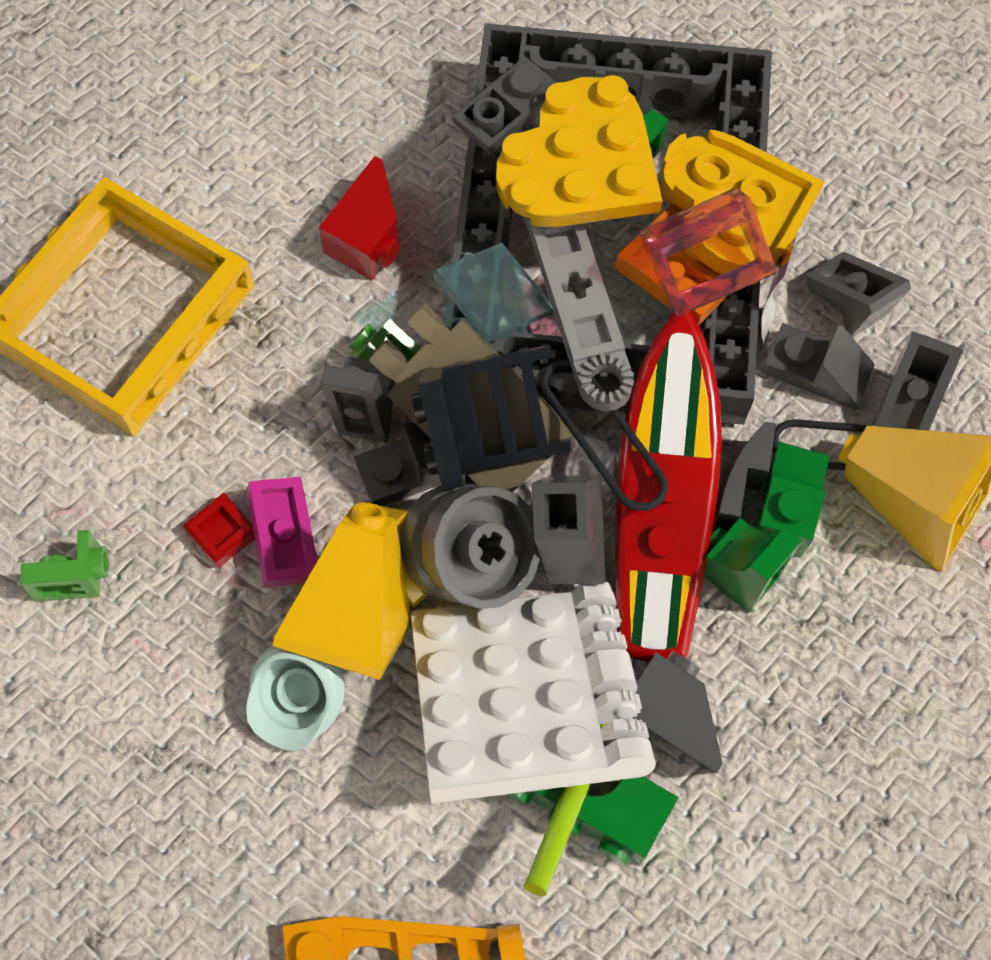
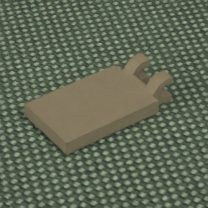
(466, 344)

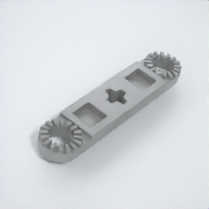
(584, 323)

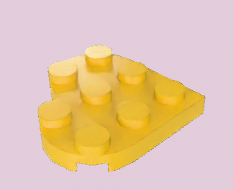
(584, 158)
(714, 164)

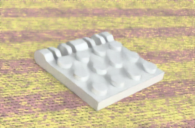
(521, 698)

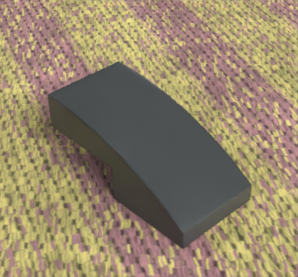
(748, 472)

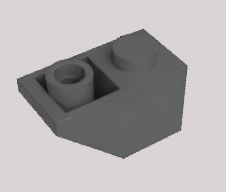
(505, 106)
(570, 528)

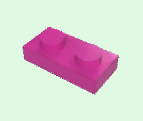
(281, 531)

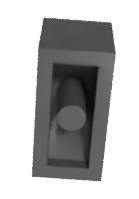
(679, 708)

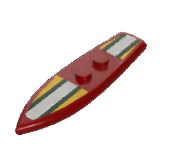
(665, 548)

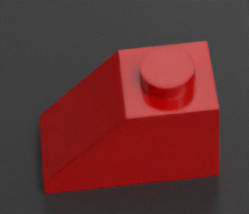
(363, 224)

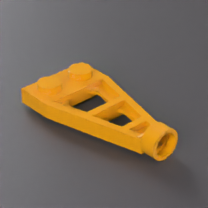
(340, 935)

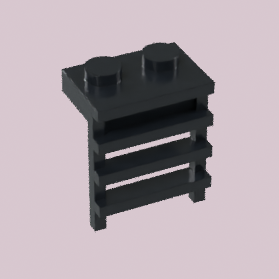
(453, 423)

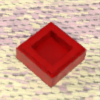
(220, 530)

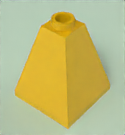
(922, 483)
(354, 599)

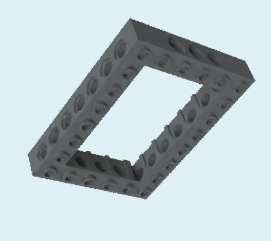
(663, 76)

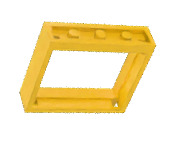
(179, 346)

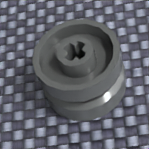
(470, 545)

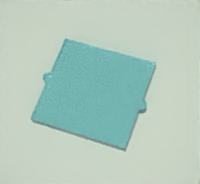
(494, 292)

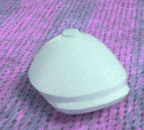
(292, 698)

